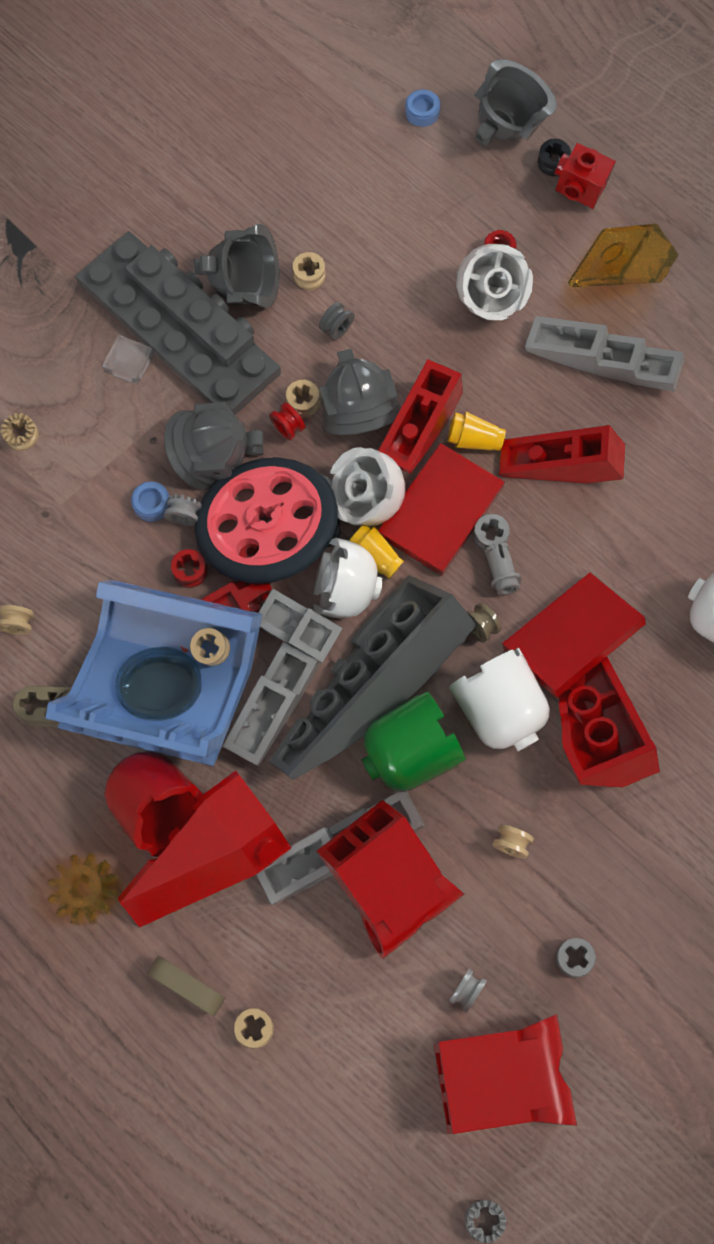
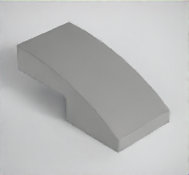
(298, 625)

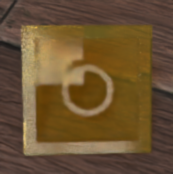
(626, 257)

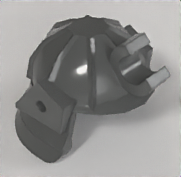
(512, 102)
(243, 267)
(357, 397)
(208, 443)

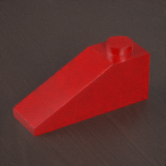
(423, 415)
(565, 456)

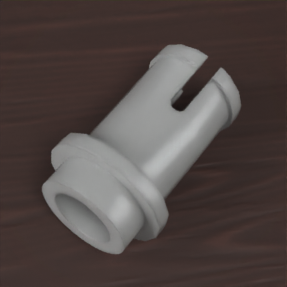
(504, 577)

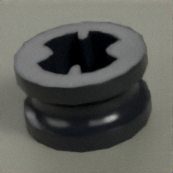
(550, 147)

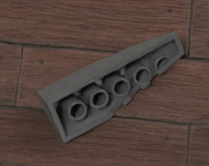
(390, 662)

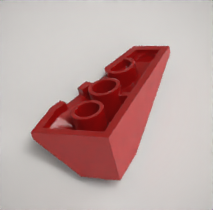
(604, 732)
(216, 848)

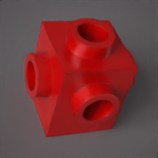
(583, 175)

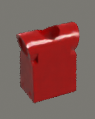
(388, 876)
(504, 1079)

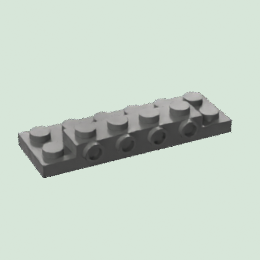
(180, 321)

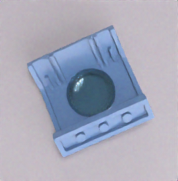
(143, 686)

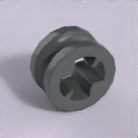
(336, 321)

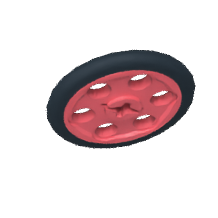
(269, 563)

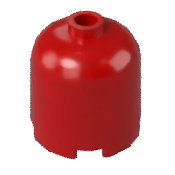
(150, 799)

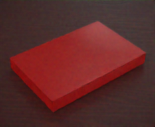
(441, 509)
(575, 633)

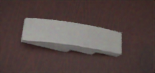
(604, 354)
(271, 703)
(302, 865)

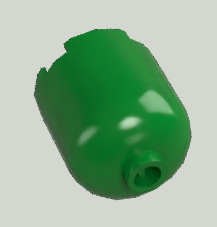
(410, 745)

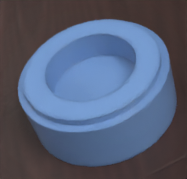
(422, 108)
(150, 501)

